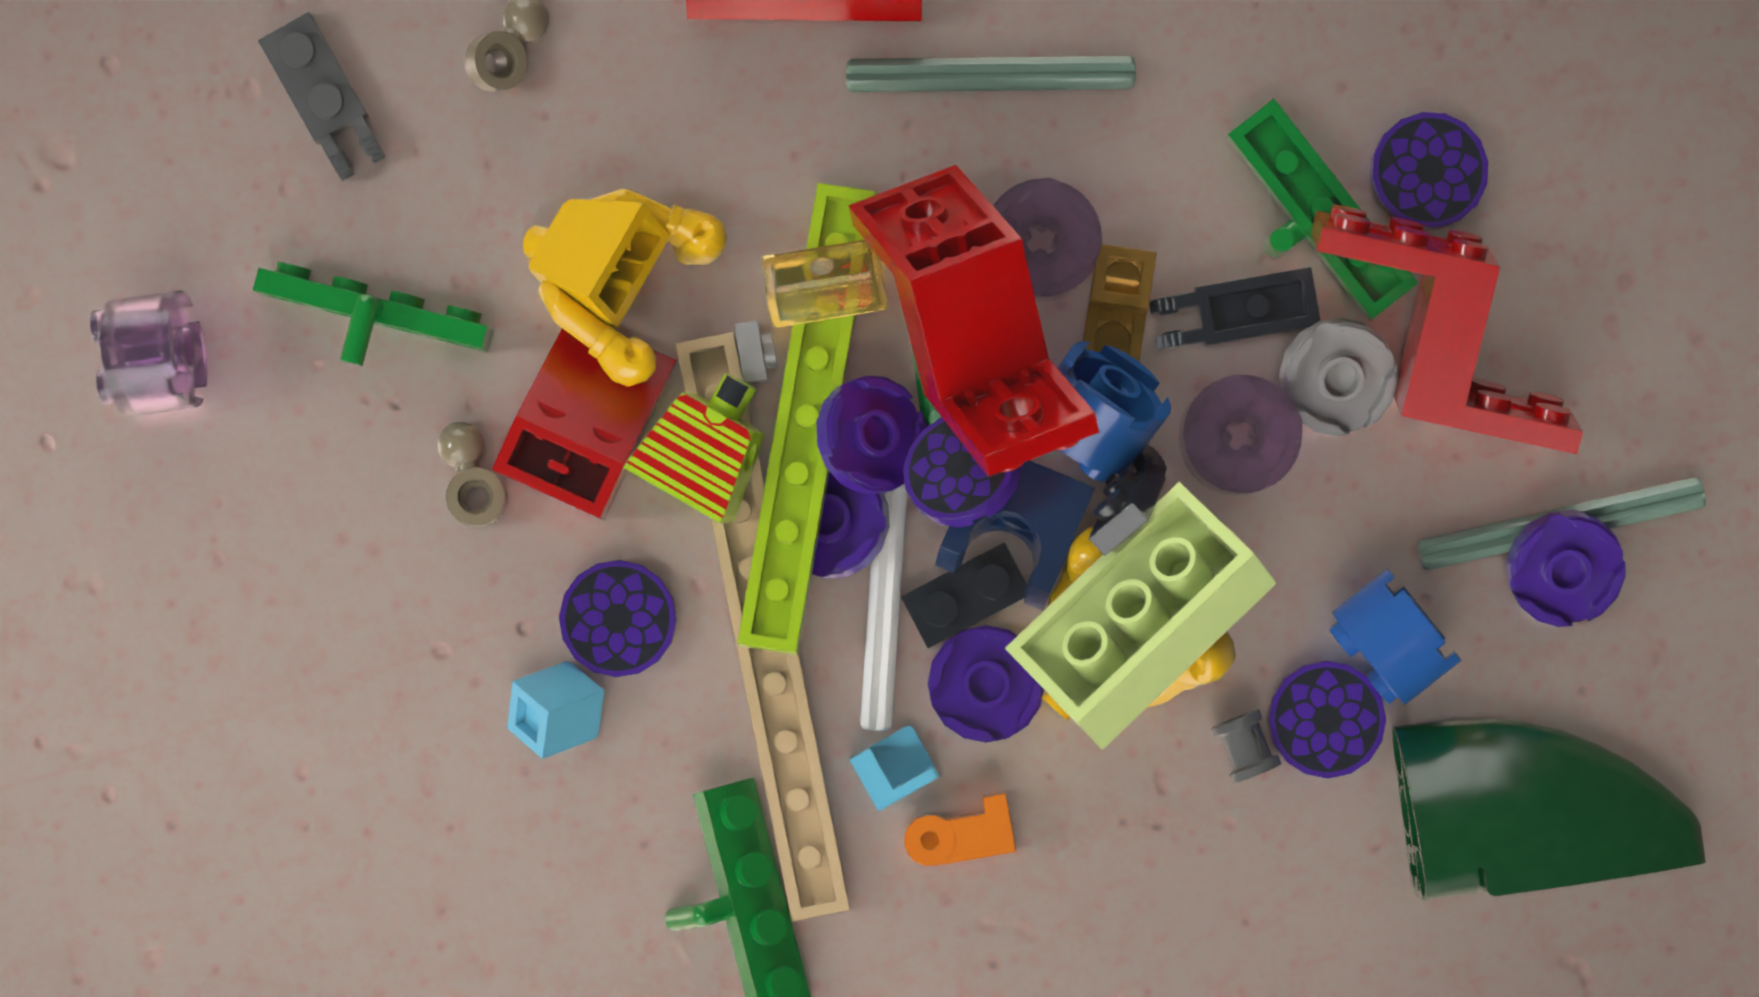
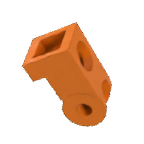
(943, 840)

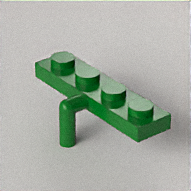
(1300, 187)
(350, 300)
(748, 893)

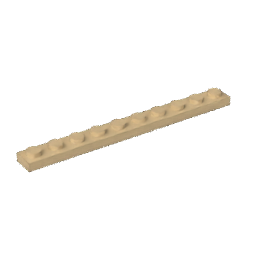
(773, 686)

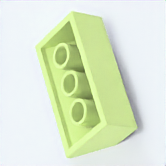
(1141, 616)

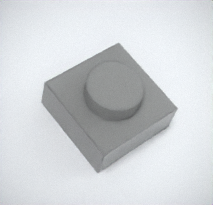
(755, 352)

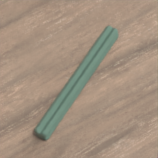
(990, 73)
(1612, 511)

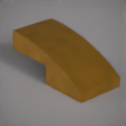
(1119, 299)

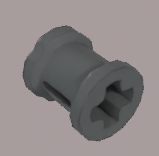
(1246, 746)

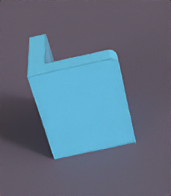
(555, 709)
(894, 767)

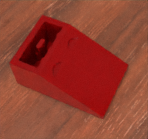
(579, 427)

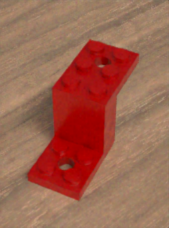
(973, 320)
(1447, 330)

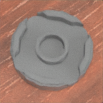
(1339, 376)

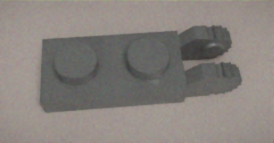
(319, 90)

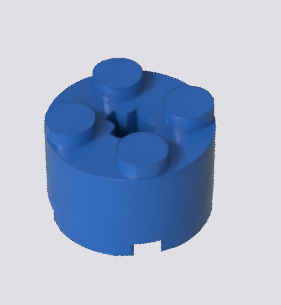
(1124, 405)
(1393, 638)

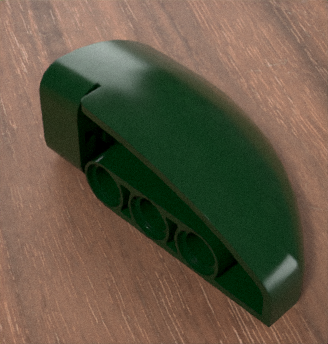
(1530, 810)

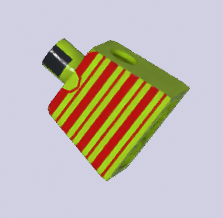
(703, 450)

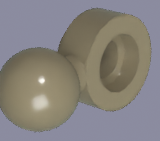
(522, 23)
(461, 447)

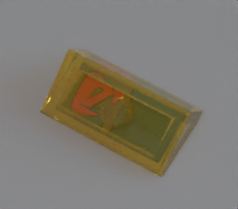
(823, 283)

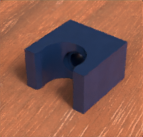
(1042, 514)

